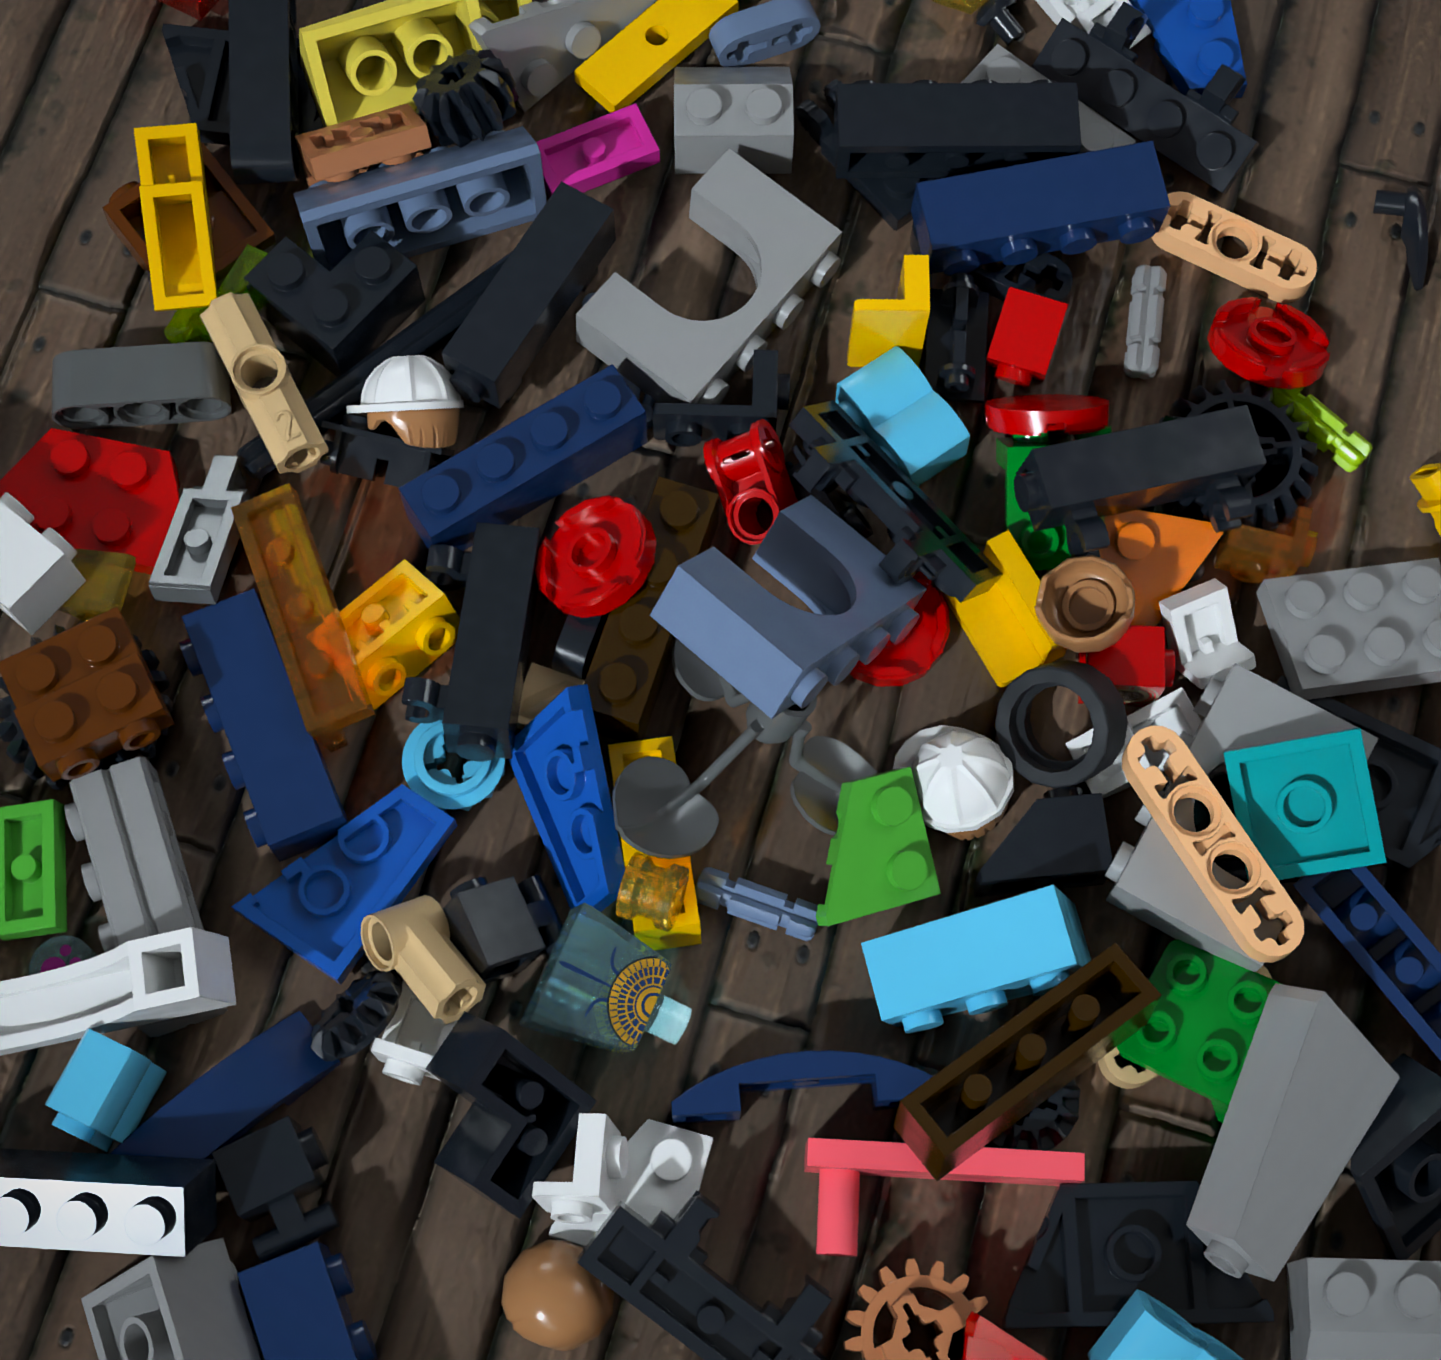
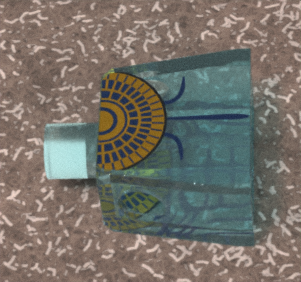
(603, 987)

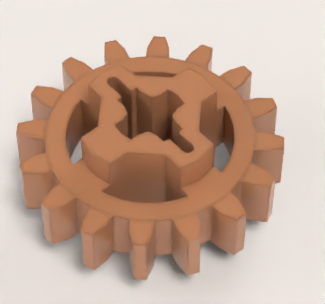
(904, 1306)

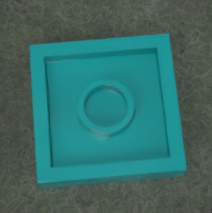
(1307, 803)

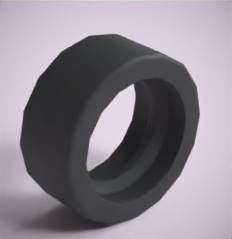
(1017, 736)

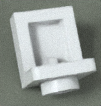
(1203, 633)
(410, 1040)
(598, 1163)

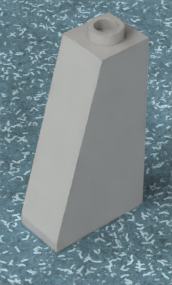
(1287, 1131)

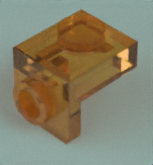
(1261, 554)

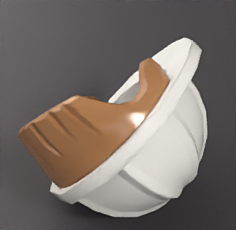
(414, 400)
(958, 779)

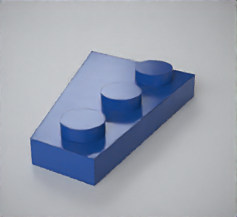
(1194, 40)
(569, 798)
(360, 871)

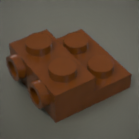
(231, 215)
(85, 696)

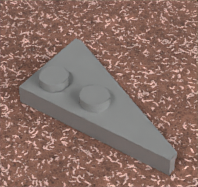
(553, 39)

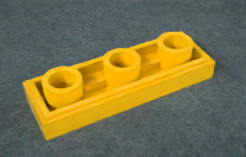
(649, 49)

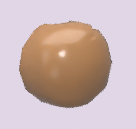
(1085, 604)
(554, 1297)

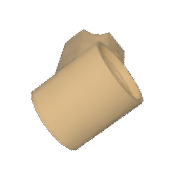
(418, 946)

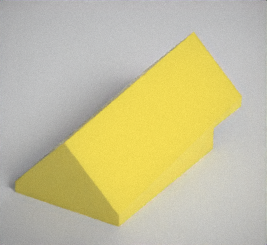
(382, 50)

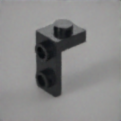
(691, 423)

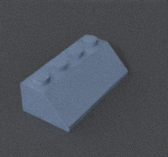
(428, 200)

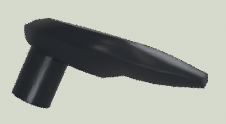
(1000, 19)
(1414, 227)

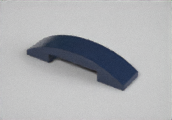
(233, 1095)
(719, 1095)

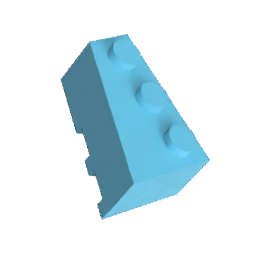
(976, 959)

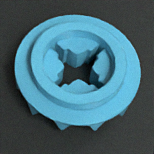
(425, 751)

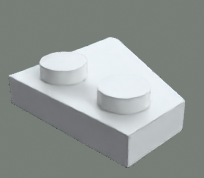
(661, 1175)

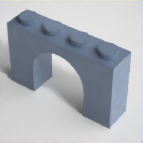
(774, 649)

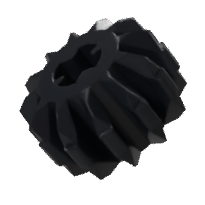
(466, 97)

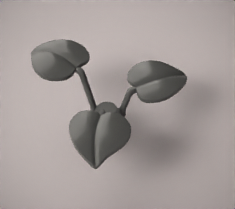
(667, 815)

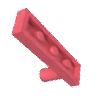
(844, 1161)

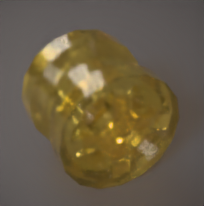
(652, 891)

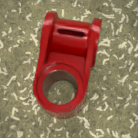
(750, 479)

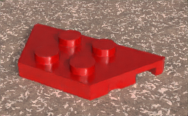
(98, 493)

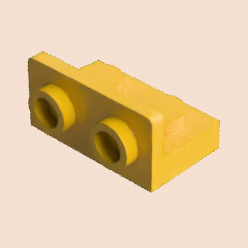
(398, 629)

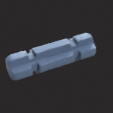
(756, 903)

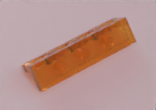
(303, 615)

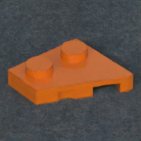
(1156, 555)

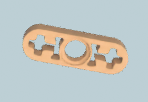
(1241, 271)

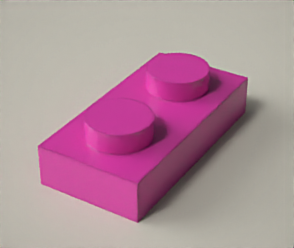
(598, 151)

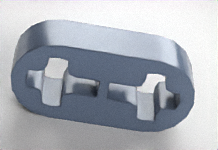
(763, 31)

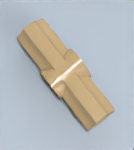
(275, 409)

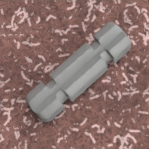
(1145, 322)

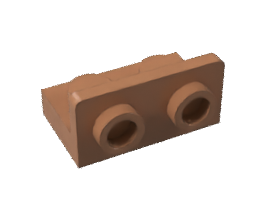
(361, 143)

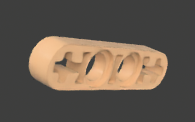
(1221, 837)

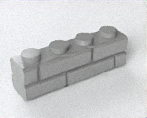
(133, 862)

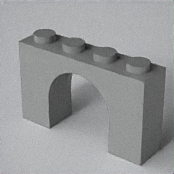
(694, 359)
(1151, 875)

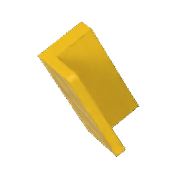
(888, 323)
(1004, 618)

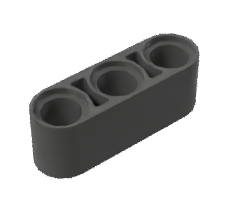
(140, 386)

